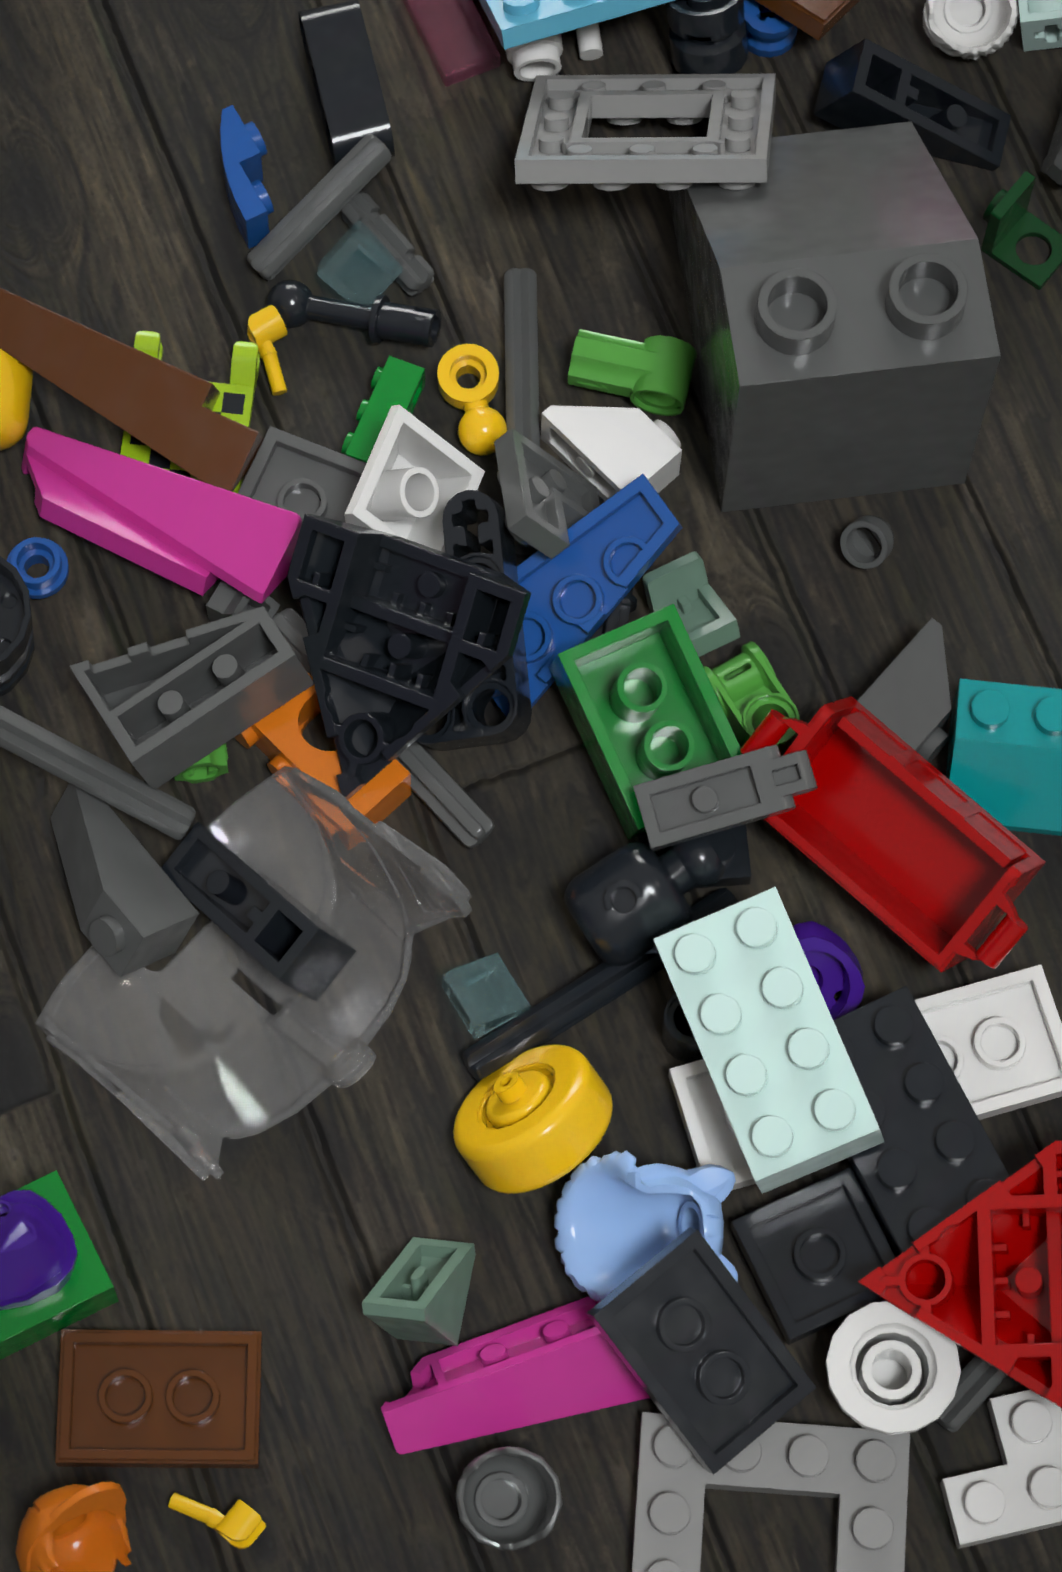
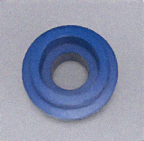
(43, 551)

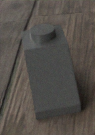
(915, 693)

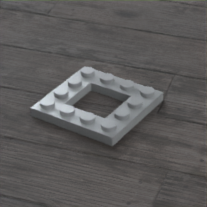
(559, 116)
(845, 1463)

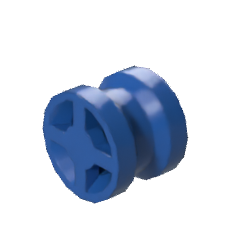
(767, 35)

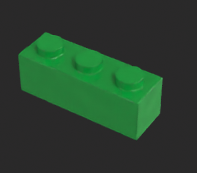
(393, 385)

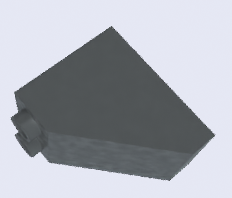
(837, 321)

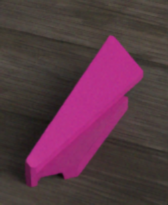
(161, 517)
(511, 1380)

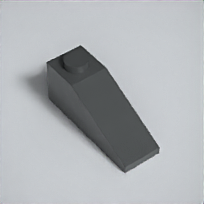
(116, 886)

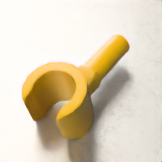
(264, 329)
(238, 1527)

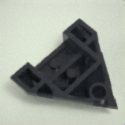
(394, 636)

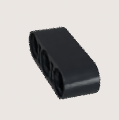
(344, 76)

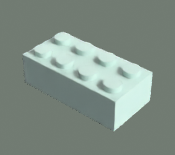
(768, 1040)

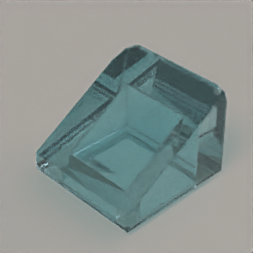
(359, 266)
(484, 994)

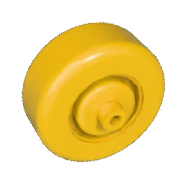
(533, 1119)

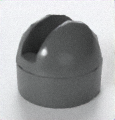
(860, 545)

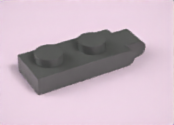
(722, 795)

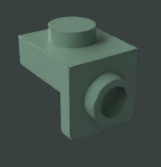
(698, 605)

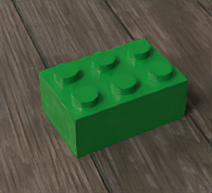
(643, 707)

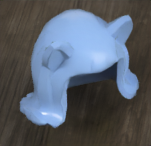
(624, 1215)

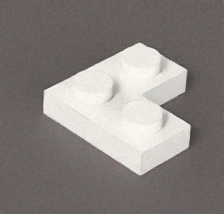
(1024, 1490)

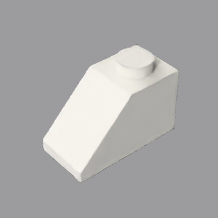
(612, 445)

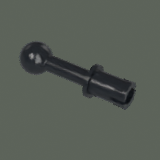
(382, 319)

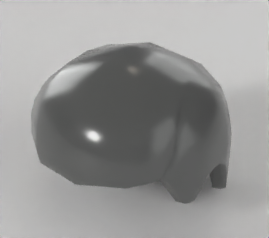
(508, 1498)

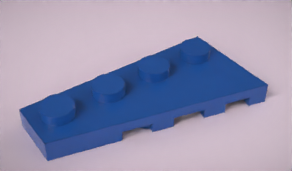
(590, 576)

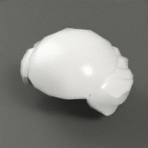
(970, 26)

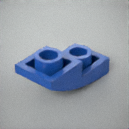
(243, 173)

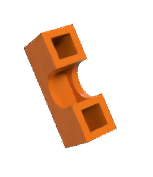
(282, 742)

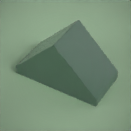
(424, 1292)

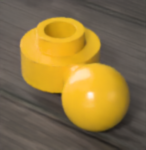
(480, 423)

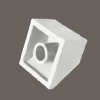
(410, 481)

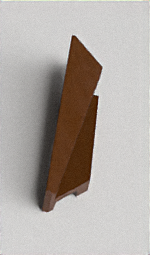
(132, 390)

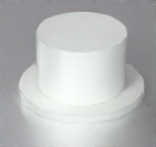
(891, 1370)

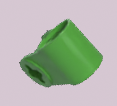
(748, 693)

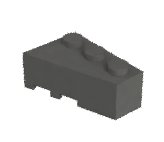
(193, 692)

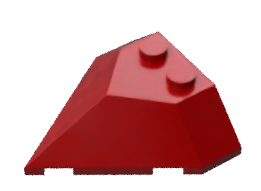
(993, 1276)

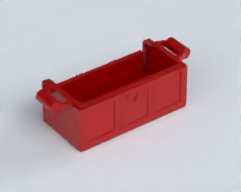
(903, 837)

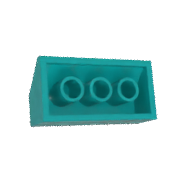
(1009, 752)

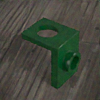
(1010, 223)

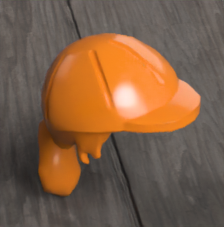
(75, 1530)

